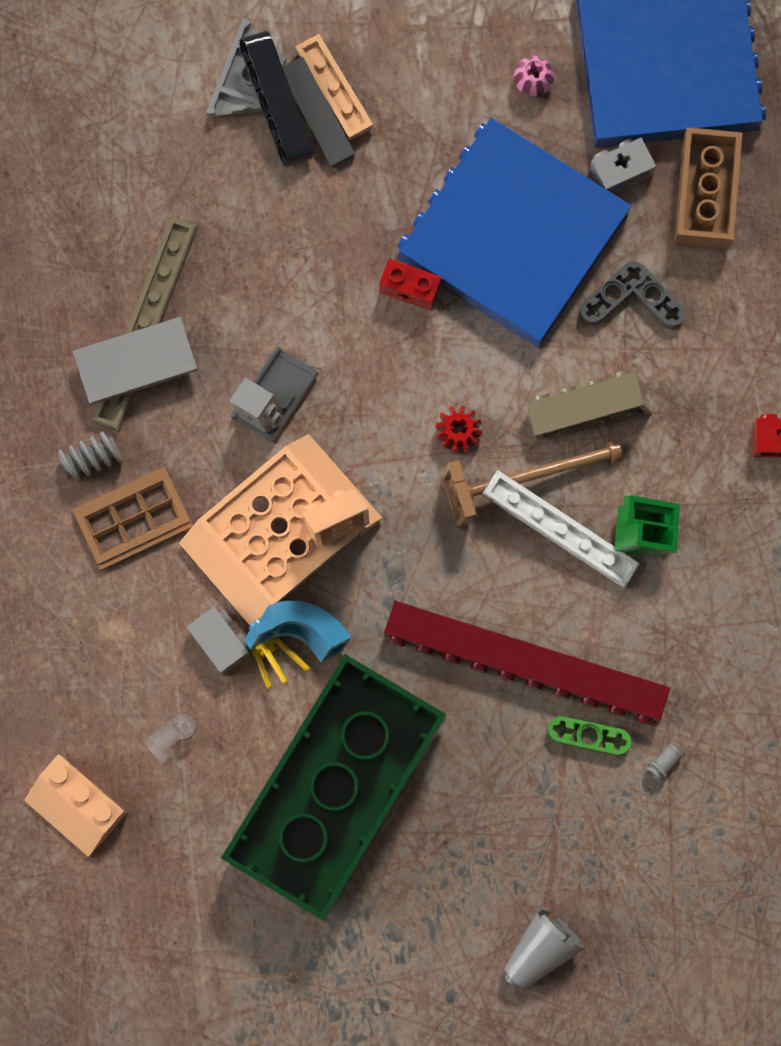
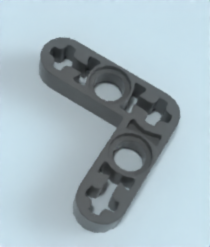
(637, 289)

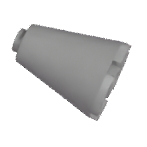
(541, 950)

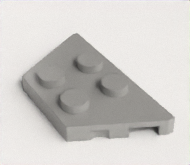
(235, 89)

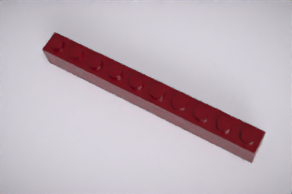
(526, 662)

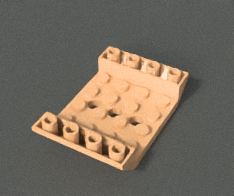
(240, 548)

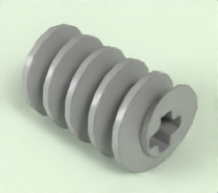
(90, 456)

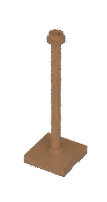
(461, 494)

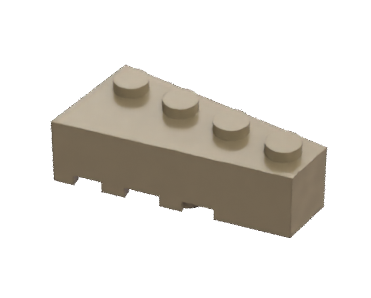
(588, 405)

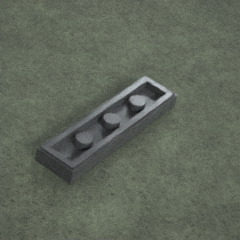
(317, 113)

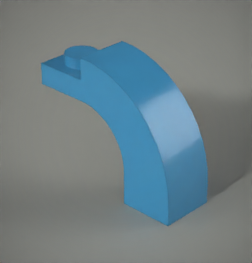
(302, 621)

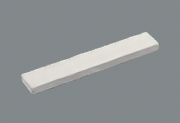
(560, 528)

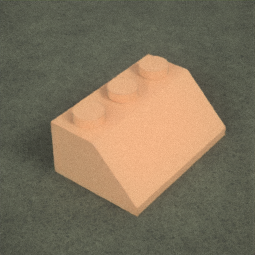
(74, 805)

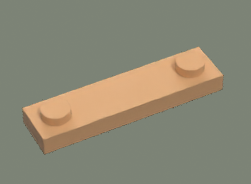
(335, 87)

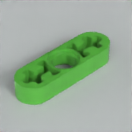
(609, 747)

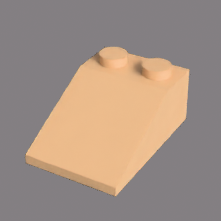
(336, 517)

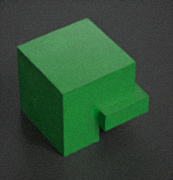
(647, 527)

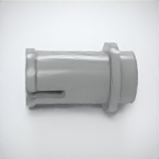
(664, 762)

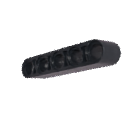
(275, 98)

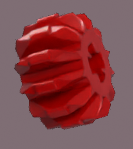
(459, 439)

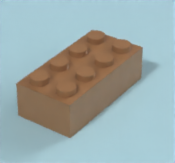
(708, 188)

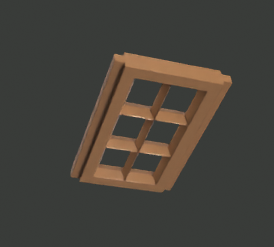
(123, 494)

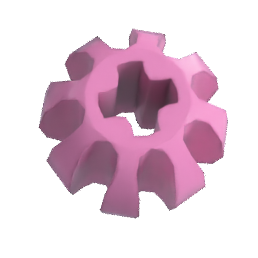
(542, 76)

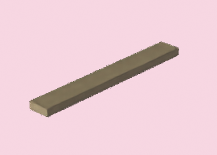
(152, 304)

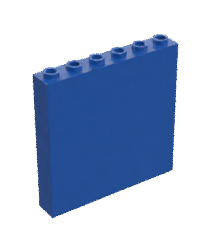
(669, 68)
(513, 231)

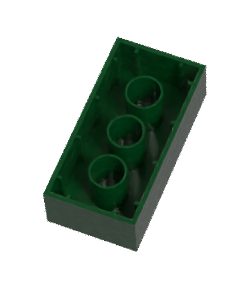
(334, 787)

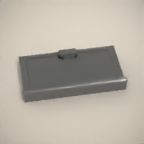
(286, 380)

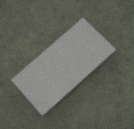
(135, 360)

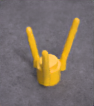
(266, 650)

